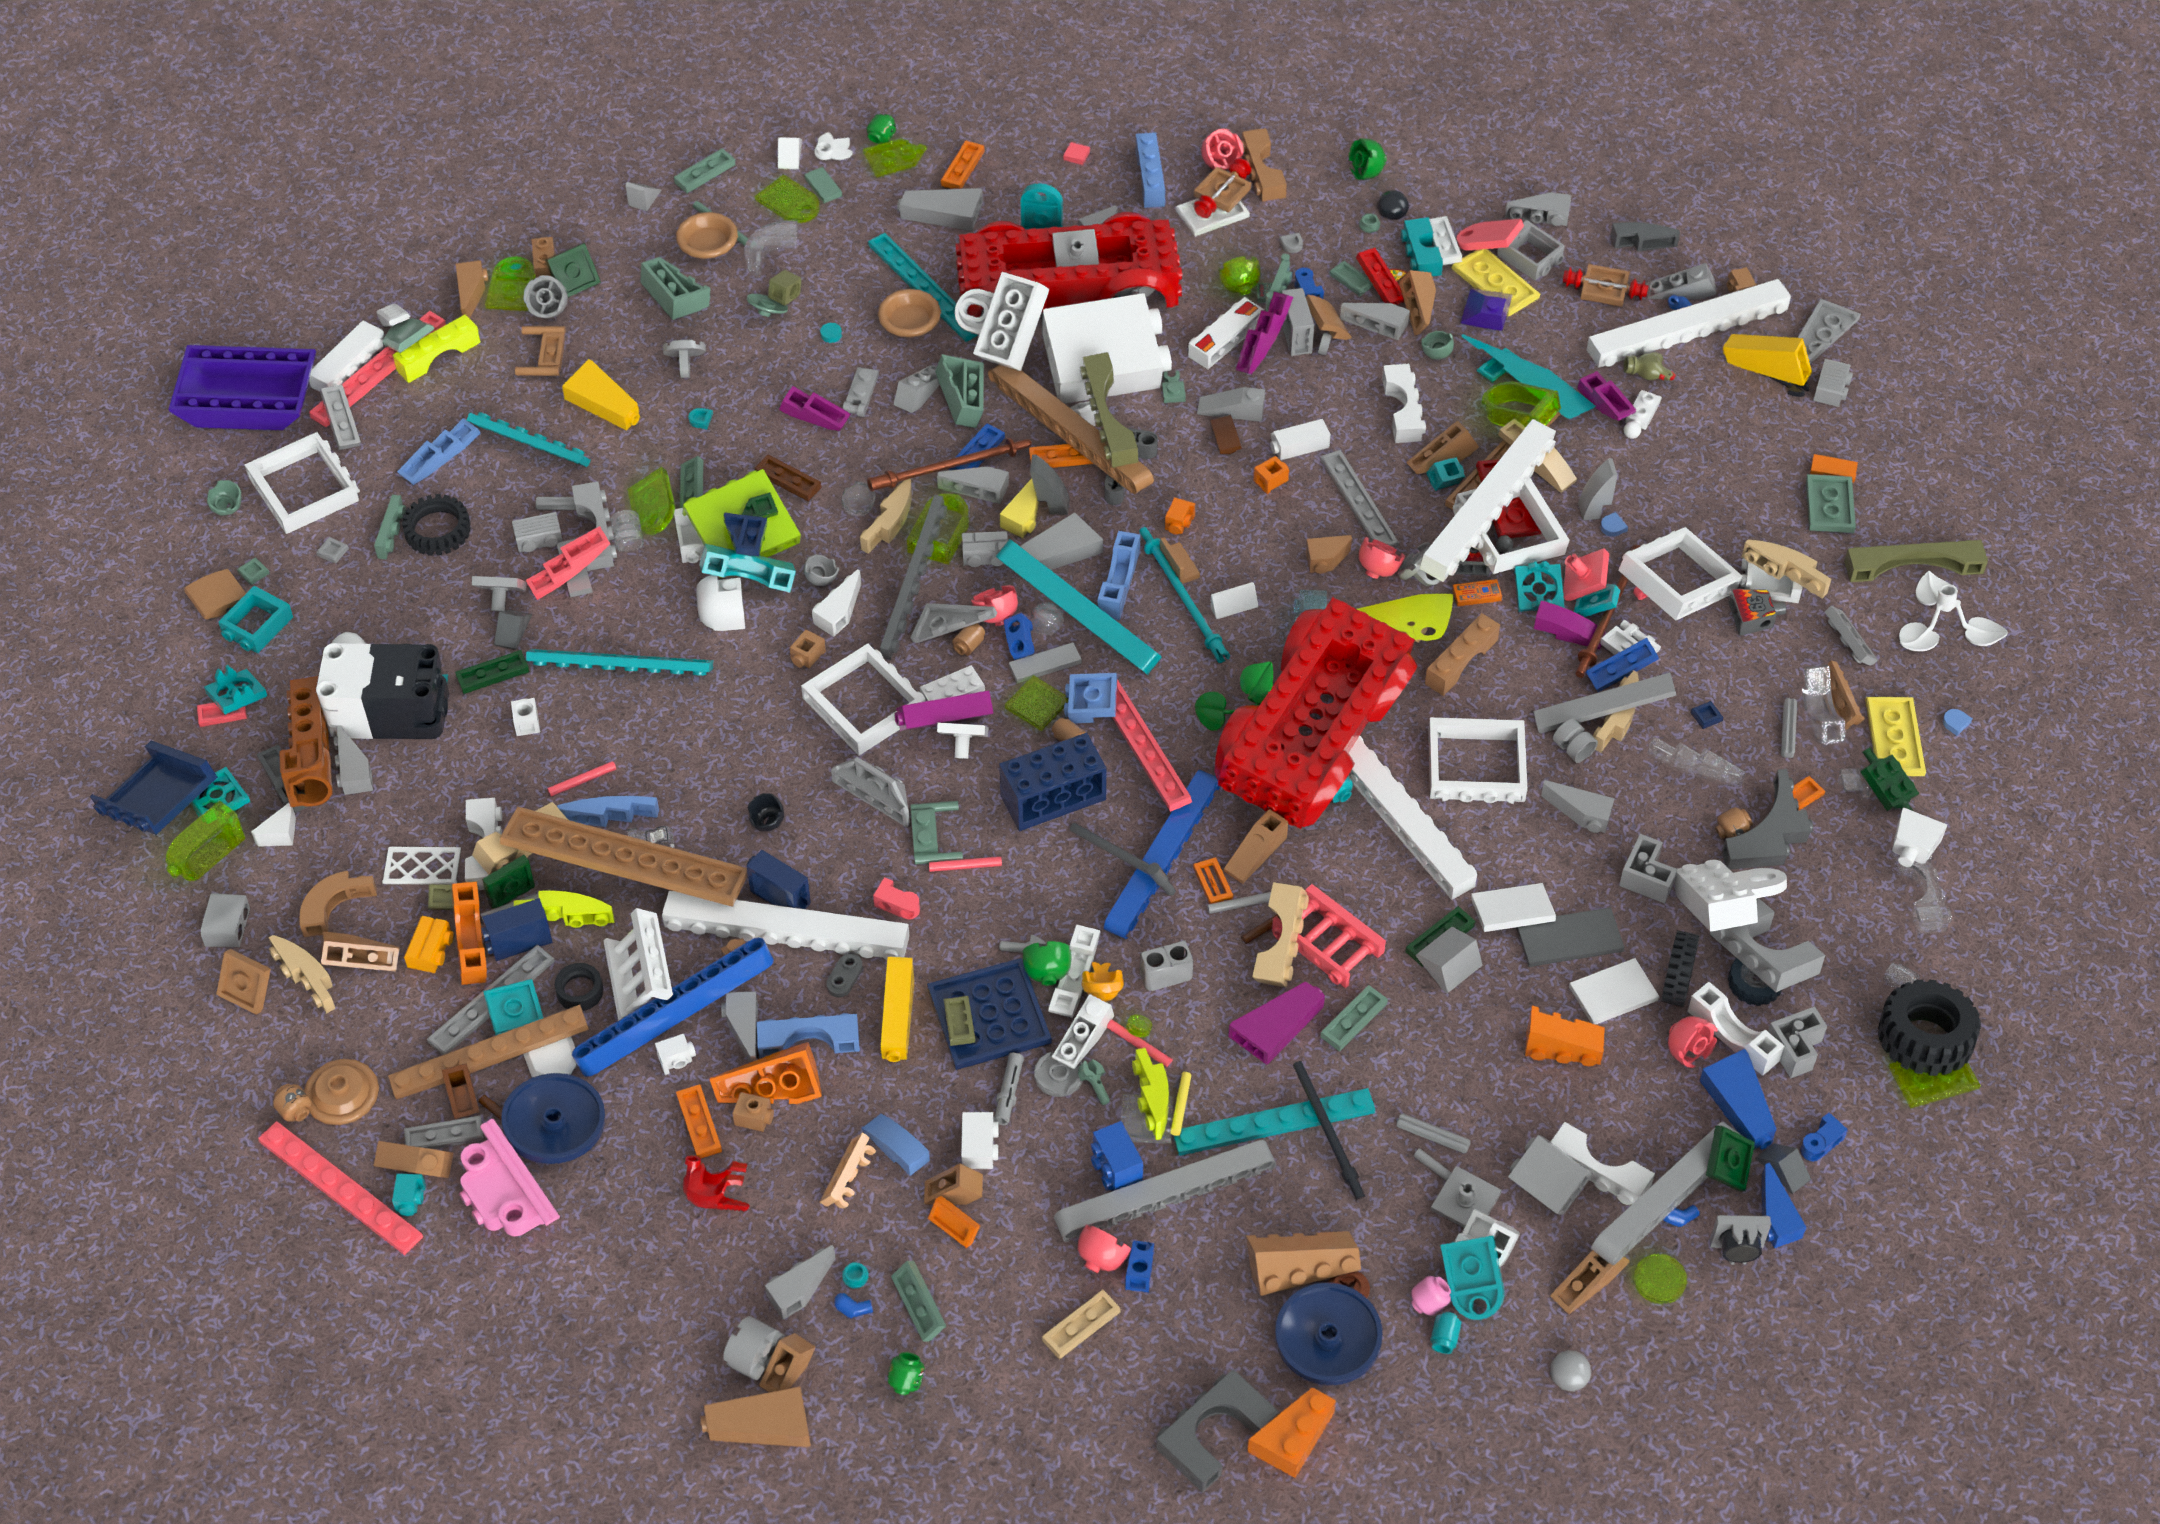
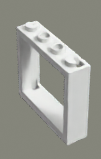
(290, 454)
(1549, 526)
(1664, 595)
(1477, 729)
(858, 742)

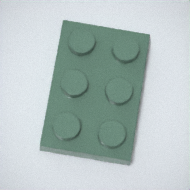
(1830, 503)

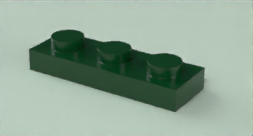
(492, 672)
(1456, 918)

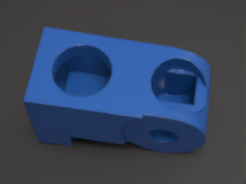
(1305, 280)
(1019, 636)
(1824, 1140)
(1140, 1266)

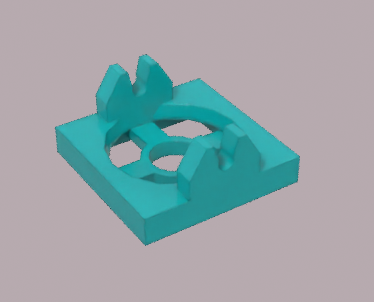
(1522, 572)
(233, 698)

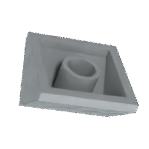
(1451, 958)

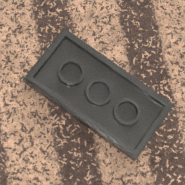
(1571, 937)

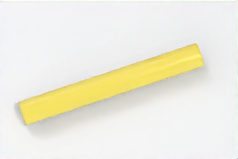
(1180, 1103)

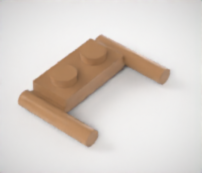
(550, 352)

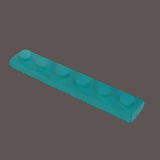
(536, 441)

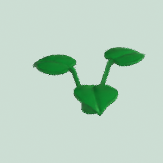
(1254, 680)

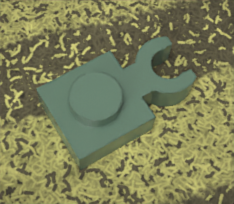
(1173, 389)

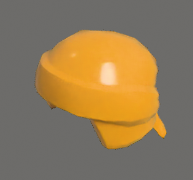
(1102, 983)

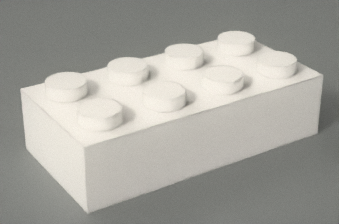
(955, 684)

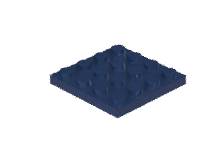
(1002, 1012)

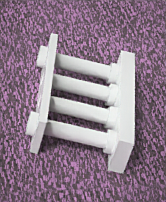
(652, 961)

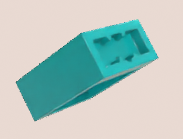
(257, 597)

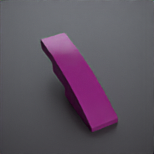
(1261, 339)

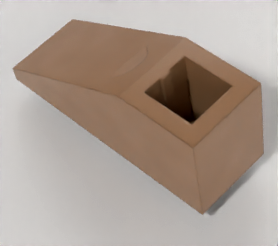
(1257, 846)

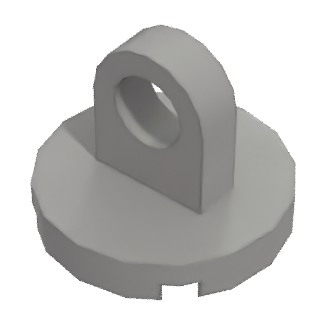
(683, 350)
(1412, 564)

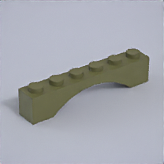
(1119, 440)
(1960, 556)

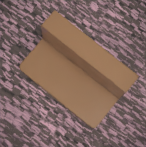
(1179, 561)

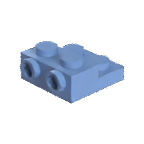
(1091, 697)

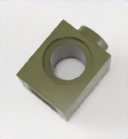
(784, 287)

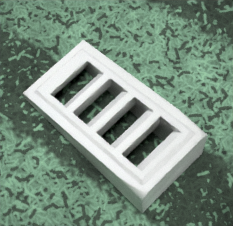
(392, 315)

